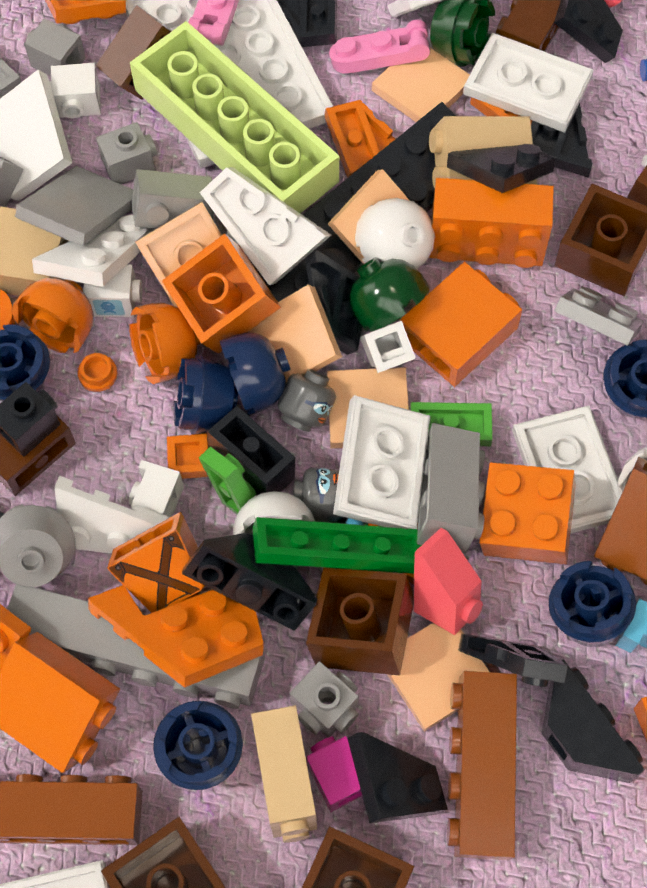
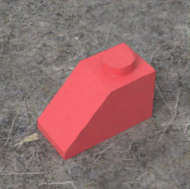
(445, 584)

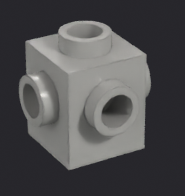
(323, 686)

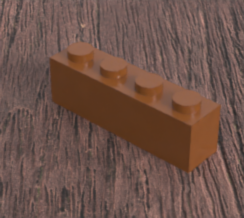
(484, 766)
(70, 811)

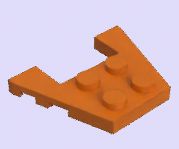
(186, 638)

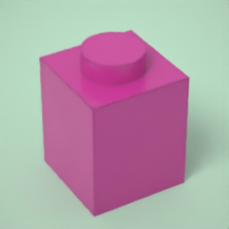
(334, 772)

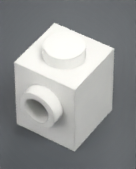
(76, 90)

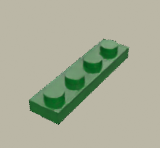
(334, 545)

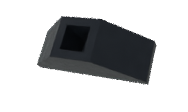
(270, 589)
(585, 733)

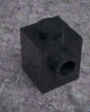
(27, 418)

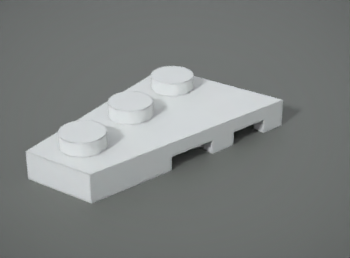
(262, 224)
(96, 260)
(99, 522)

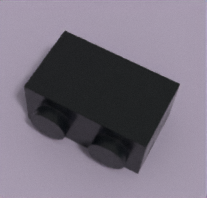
(265, 460)

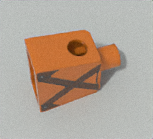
(154, 564)

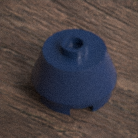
(21, 360)
(627, 379)
(203, 394)
(592, 604)
(198, 745)

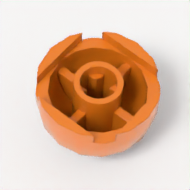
(55, 313)
(162, 340)

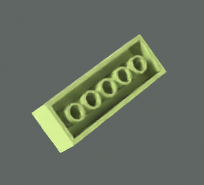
(234, 118)

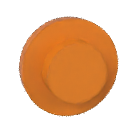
(97, 372)

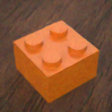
(220, 293)
(528, 513)

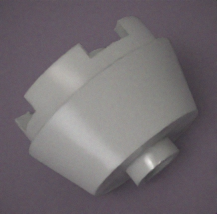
(34, 545)

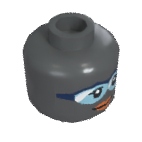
(306, 400)
(319, 493)

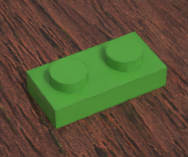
(466, 416)
(227, 479)

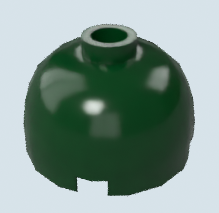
(385, 291)

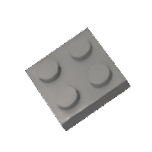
(587, 309)

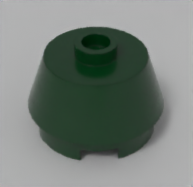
(461, 29)

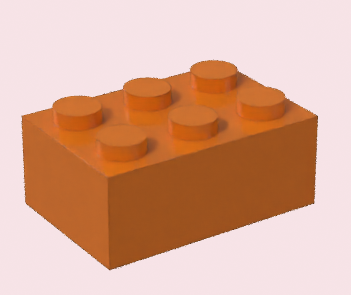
(490, 225)

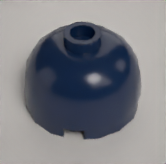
(256, 370)

